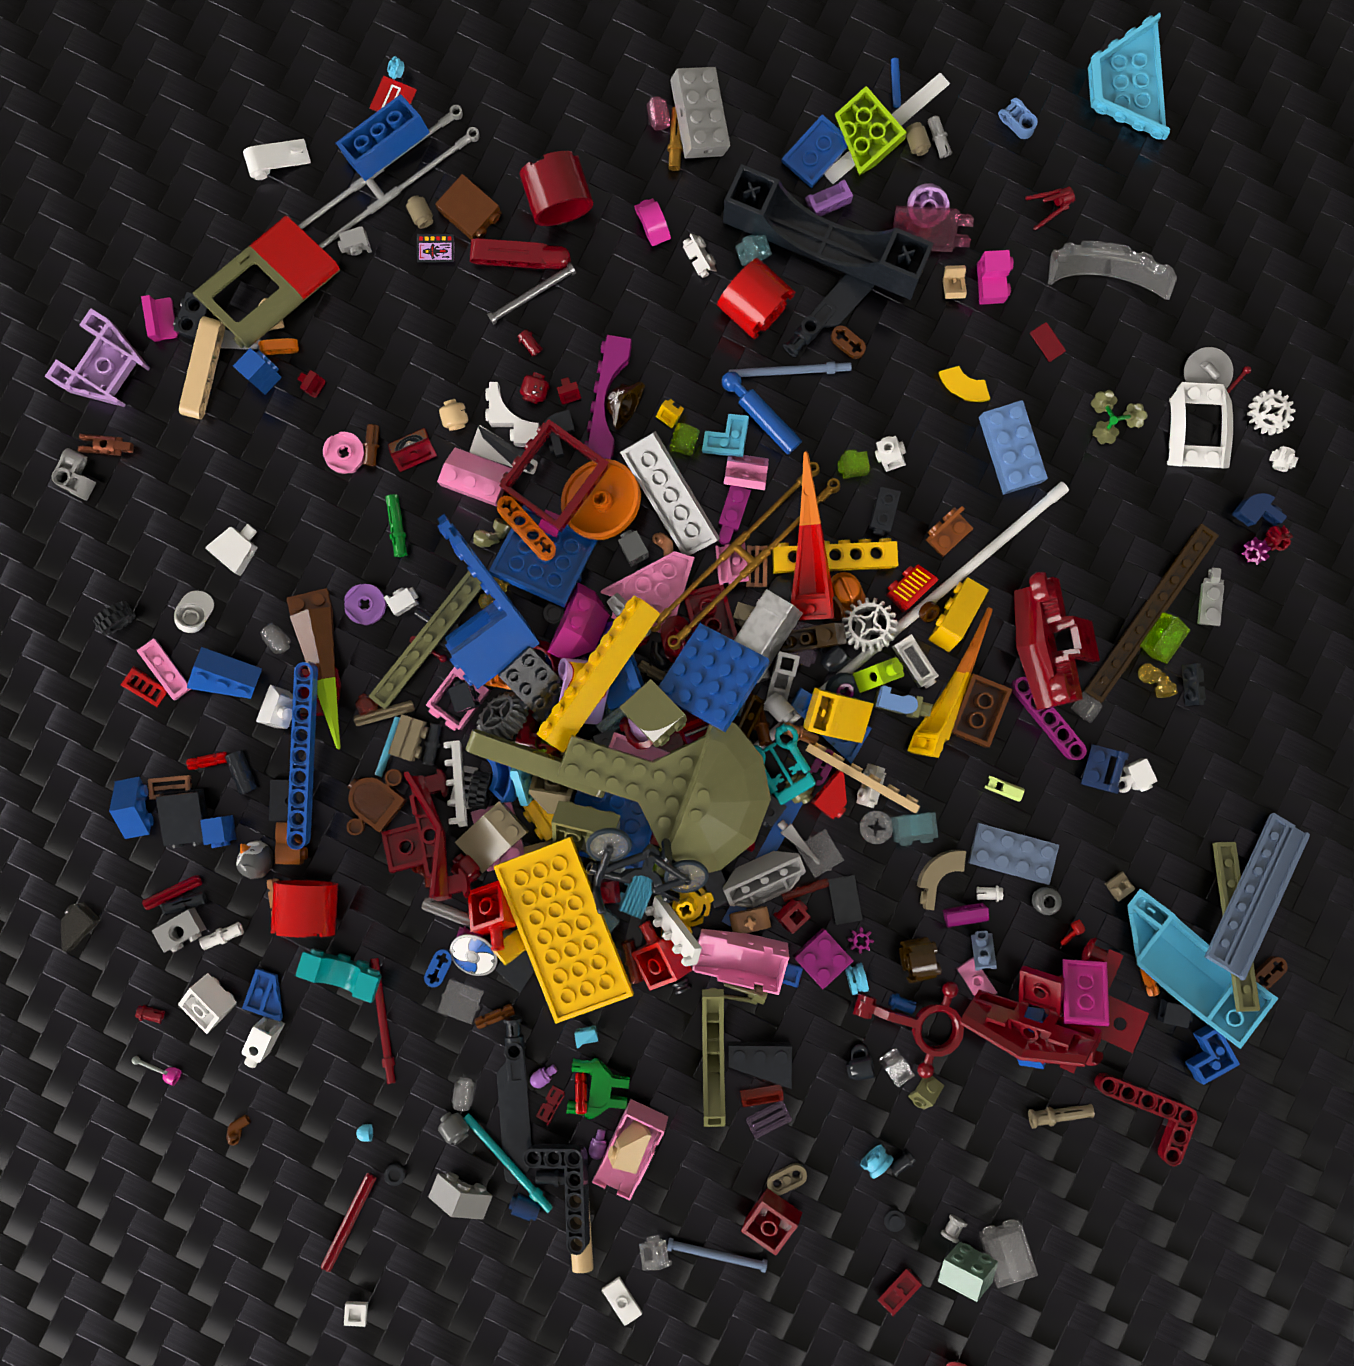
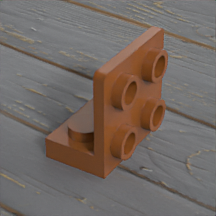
(951, 532)

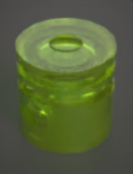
(684, 439)

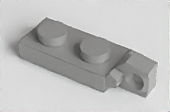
(1211, 599)

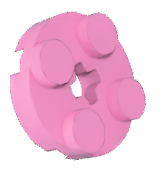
(339, 442)

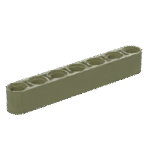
(523, 759)

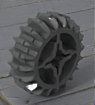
(503, 716)

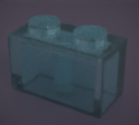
(914, 827)

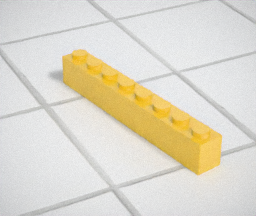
(598, 673)

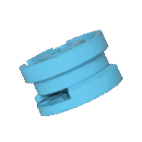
(859, 977)
(877, 1161)

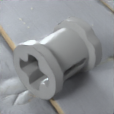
(953, 1228)

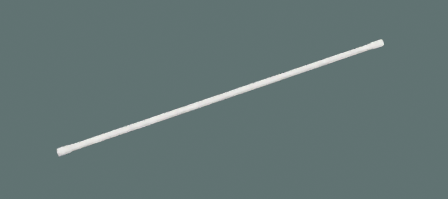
(1051, 497)

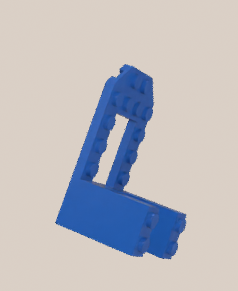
(494, 634)

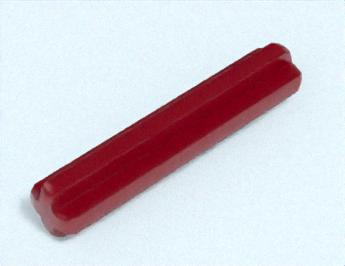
(172, 892)

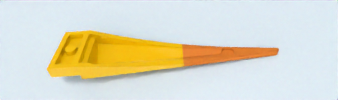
(937, 728)

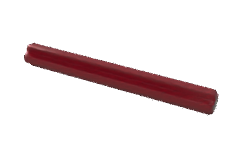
(348, 1222)

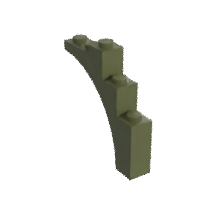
(713, 1057)

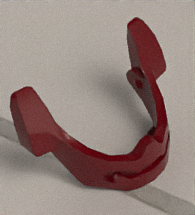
(624, 726)

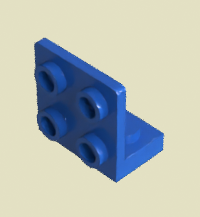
(625, 684)

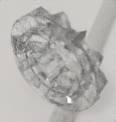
(881, 835)

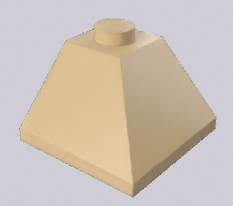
(630, 1147)

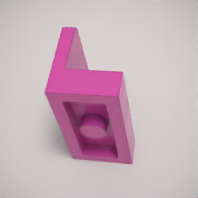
(159, 318)

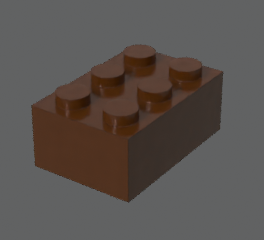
(981, 710)

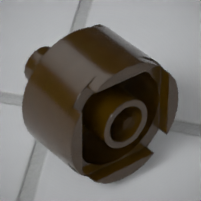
(919, 959)

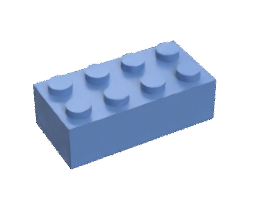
(1013, 447)

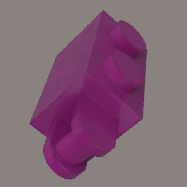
(732, 512)

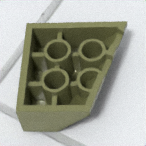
(580, 823)

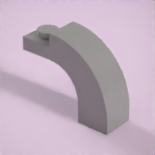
(782, 674)

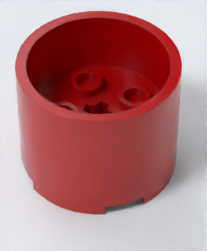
(755, 298)
(304, 908)

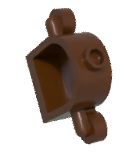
(375, 801)

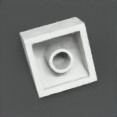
(207, 1003)

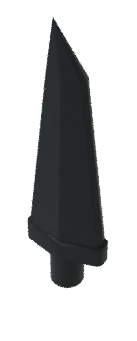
(505, 449)

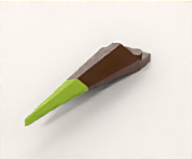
(313, 625)

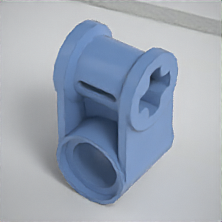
(1015, 116)

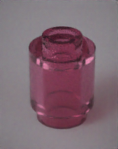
(658, 113)

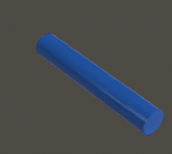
(895, 82)

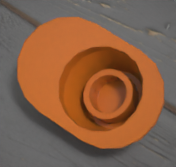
(847, 590)

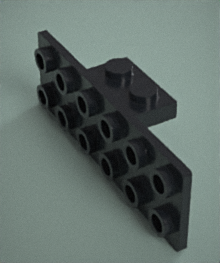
(537, 687)

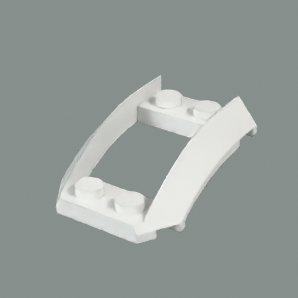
(1200, 455)

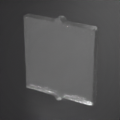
(824, 850)
(460, 1001)

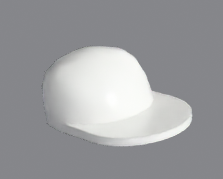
(193, 611)

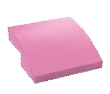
(746, 471)

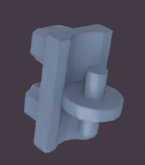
(983, 950)

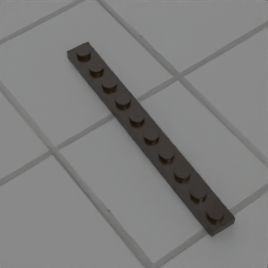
(1156, 604)

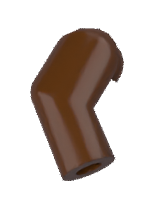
(235, 1128)

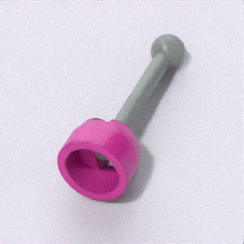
(170, 1075)

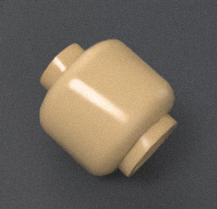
(453, 415)

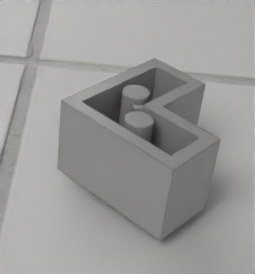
(459, 1198)

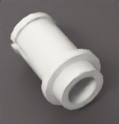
(990, 893)

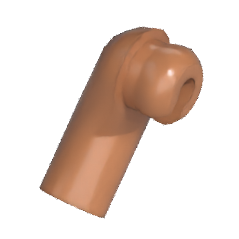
(664, 542)

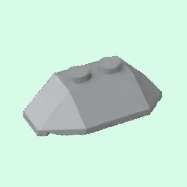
(763, 879)

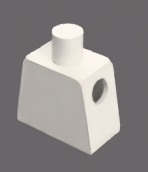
(234, 548)
(276, 708)
(261, 1040)

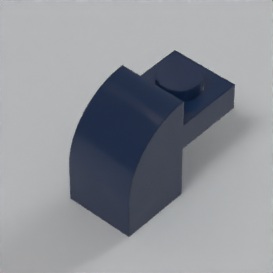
(1259, 505)

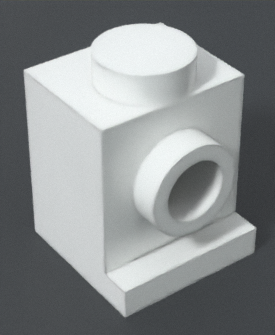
(402, 600)

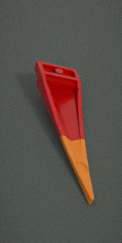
(812, 580)

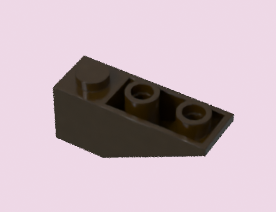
(815, 638)

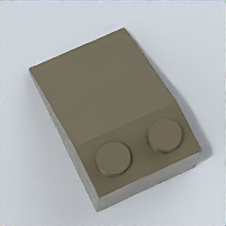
(492, 836)

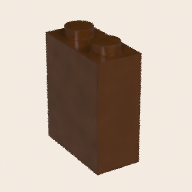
(468, 208)

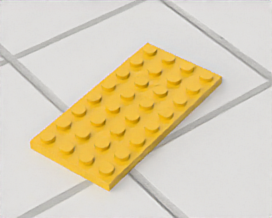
(563, 930)

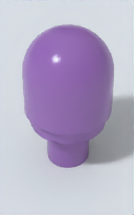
(542, 1076)
(598, 1145)

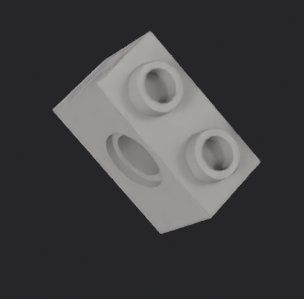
(167, 933)

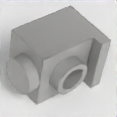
(354, 241)

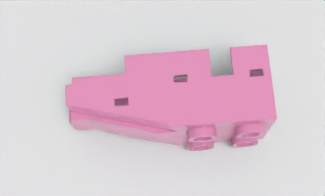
(743, 959)
(625, 1181)

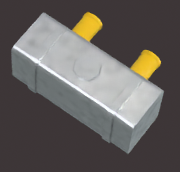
(768, 626)

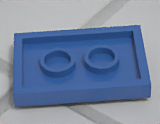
(816, 151)

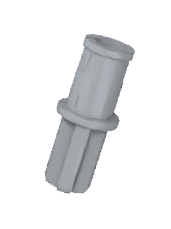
(939, 136)

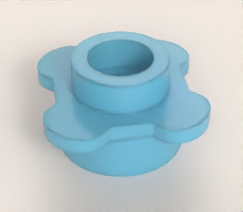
(395, 67)

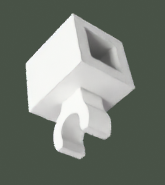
(1138, 776)

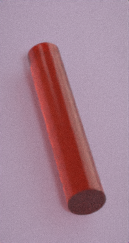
(805, 889)

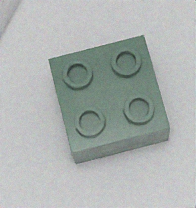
(968, 1271)

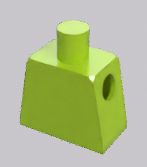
(885, 671)

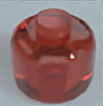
(365, 704)

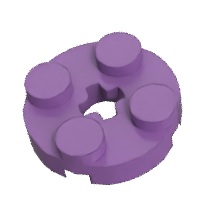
(353, 604)

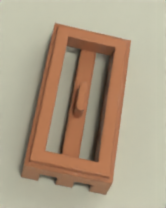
(757, 584)
(187, 785)

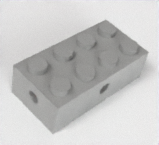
(700, 112)

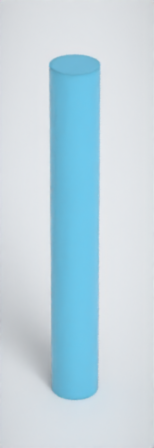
(385, 756)

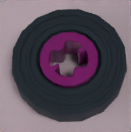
(843, 680)

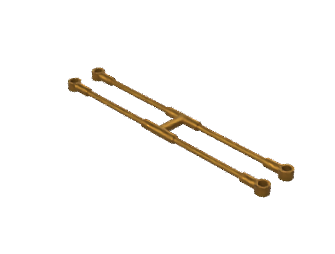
(736, 547)

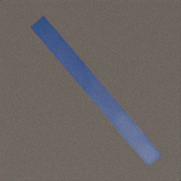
(771, 844)

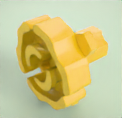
(696, 903)

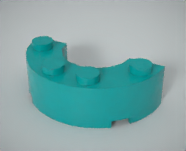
(340, 972)

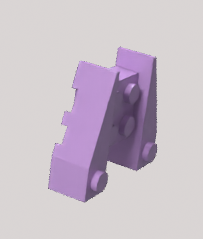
(102, 366)

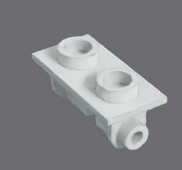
(695, 248)
(866, 795)

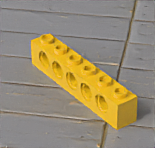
(887, 548)

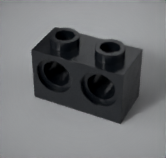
(188, 316)

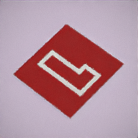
(389, 90)

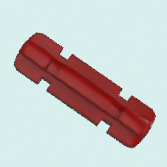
(205, 761)
(581, 1093)

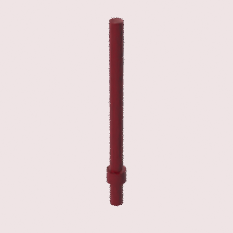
(388, 1060)

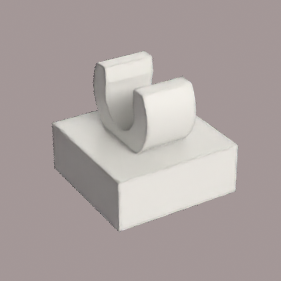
(355, 1313)

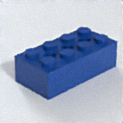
(383, 137)

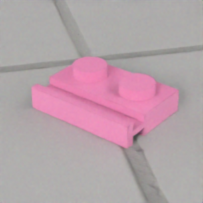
(730, 569)

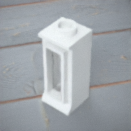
(915, 662)

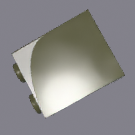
(654, 713)

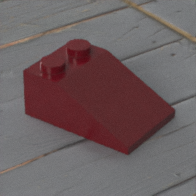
(719, 617)

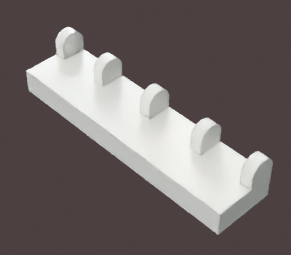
(458, 783)
(674, 931)

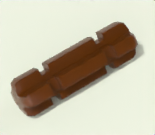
(494, 1016)

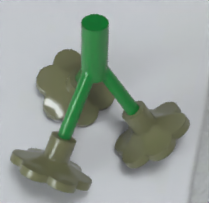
(1107, 431)

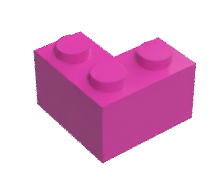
(992, 276)

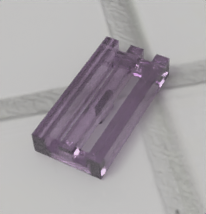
(780, 1104)

